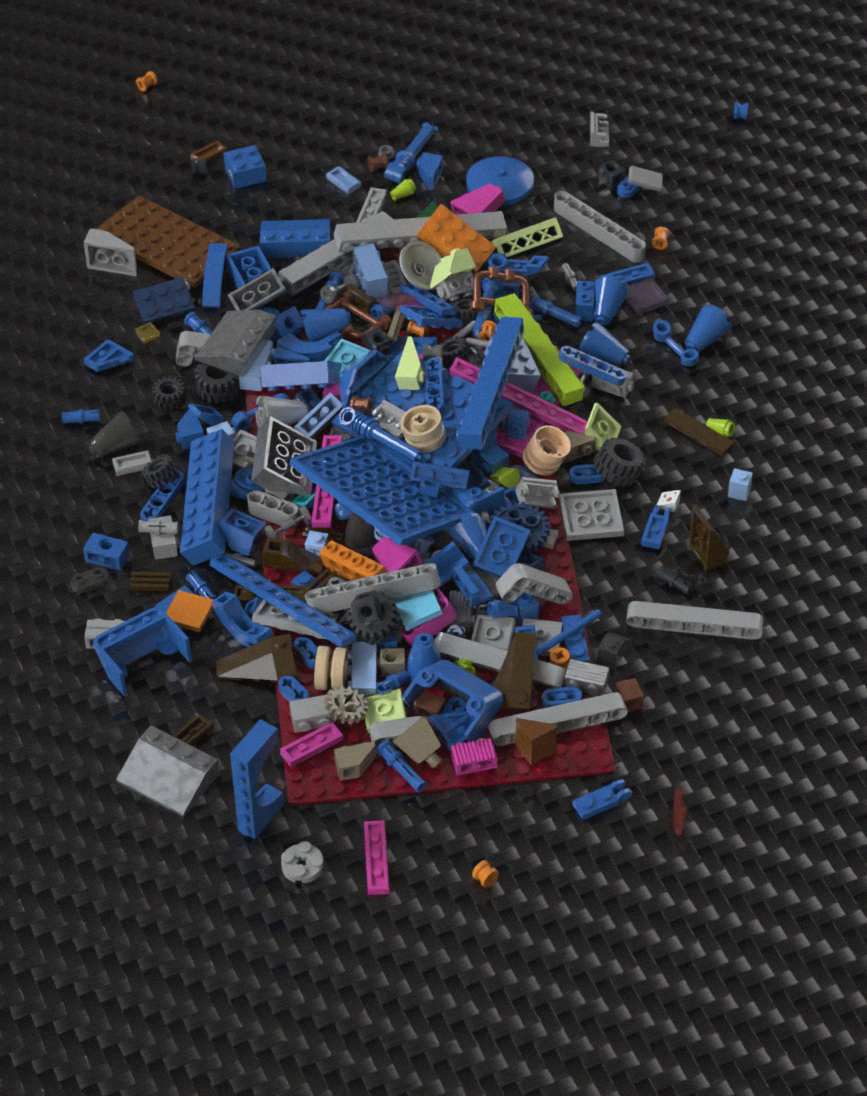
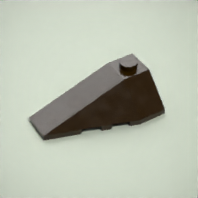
(265, 660)
(517, 674)

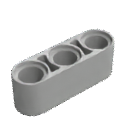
(271, 508)
(390, 729)

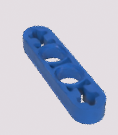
(575, 357)
(435, 386)
(166, 499)

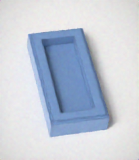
(343, 180)

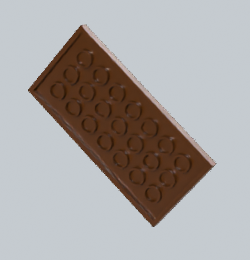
(165, 239)

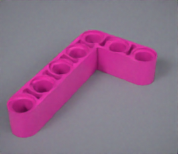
(434, 625)

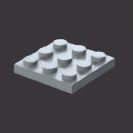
(591, 514)

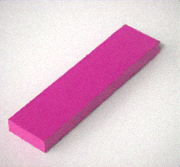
(376, 857)

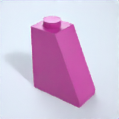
(479, 201)
(394, 556)

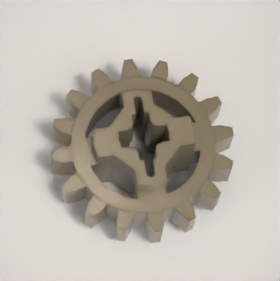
(346, 704)

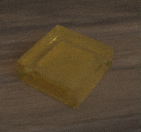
(147, 332)

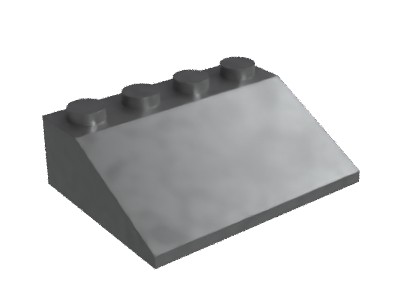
(238, 340)
(273, 452)
(168, 771)

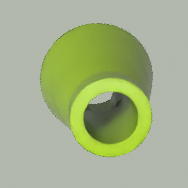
(404, 189)
(722, 426)

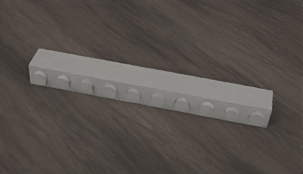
(403, 231)

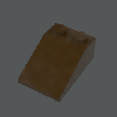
(706, 541)

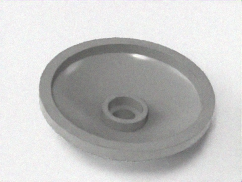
(418, 263)

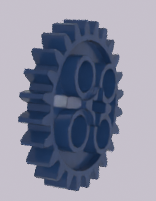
(529, 519)

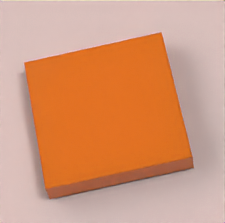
(190, 610)

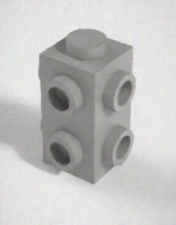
(456, 287)
(621, 390)

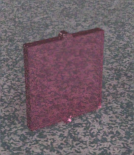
(396, 299)

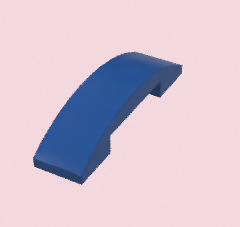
(522, 266)
(213, 275)

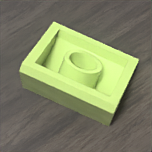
(601, 426)

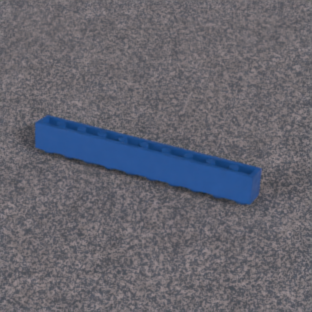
(491, 383)

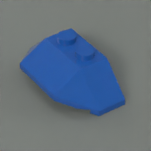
(360, 375)

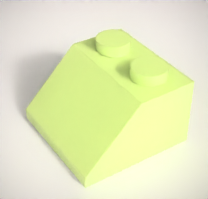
(452, 265)

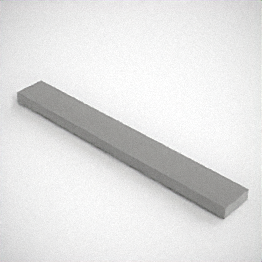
(371, 207)

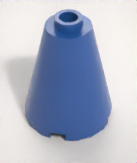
(608, 297)
(323, 322)
(707, 328)
(604, 346)
(469, 533)
(422, 654)

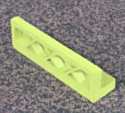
(525, 232)

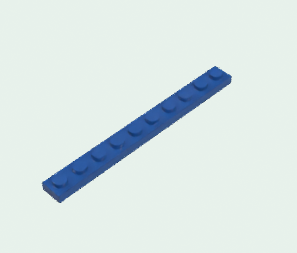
(283, 600)

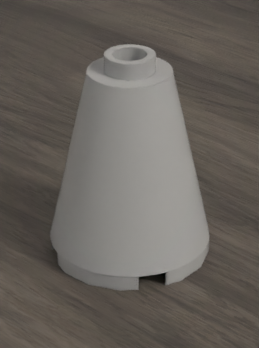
(284, 410)

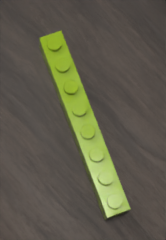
(555, 373)

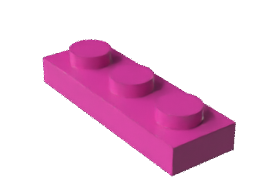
(311, 744)

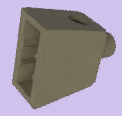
(419, 742)

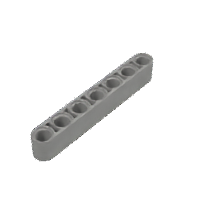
(599, 226)
(394, 584)
(695, 620)
(492, 658)
(566, 716)

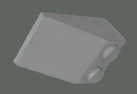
(109, 253)

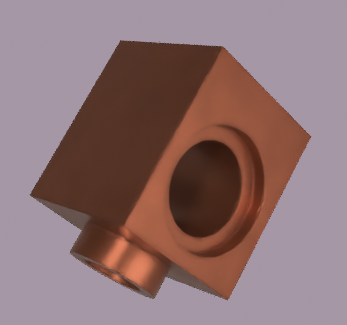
(631, 694)
(428, 705)

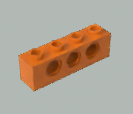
(348, 562)

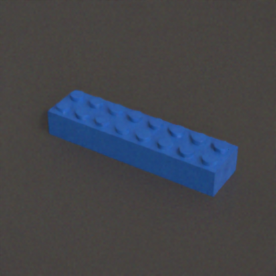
(207, 496)

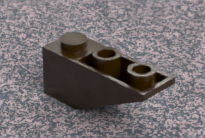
(288, 556)

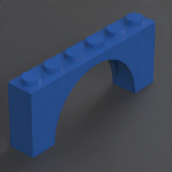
(247, 759)

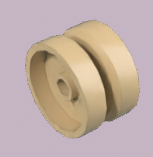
(423, 428)
(329, 667)

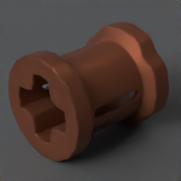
(377, 162)
(362, 404)

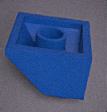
(241, 531)

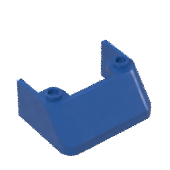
(477, 499)
(137, 638)
(483, 700)

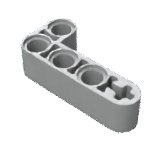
(189, 346)
(526, 579)

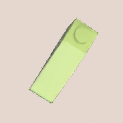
(409, 372)

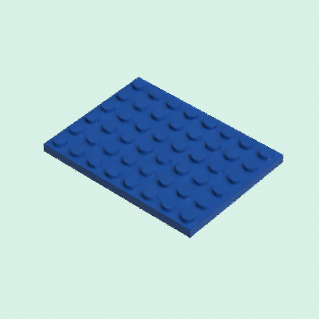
(457, 396)
(379, 489)

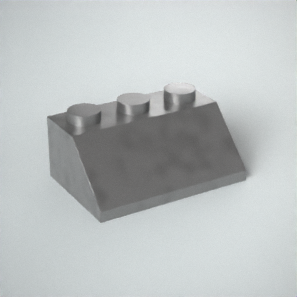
(258, 292)

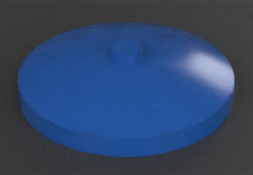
(505, 172)

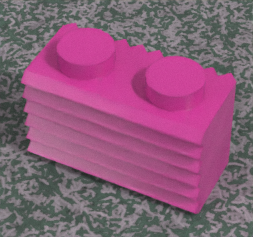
(474, 756)

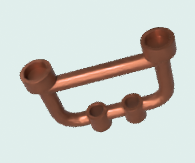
(492, 274)
(346, 300)

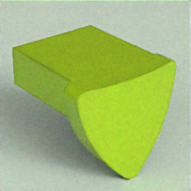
(507, 477)

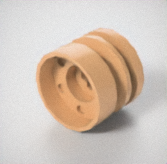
(546, 450)

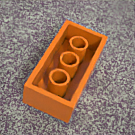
(448, 232)

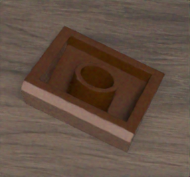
(535, 739)

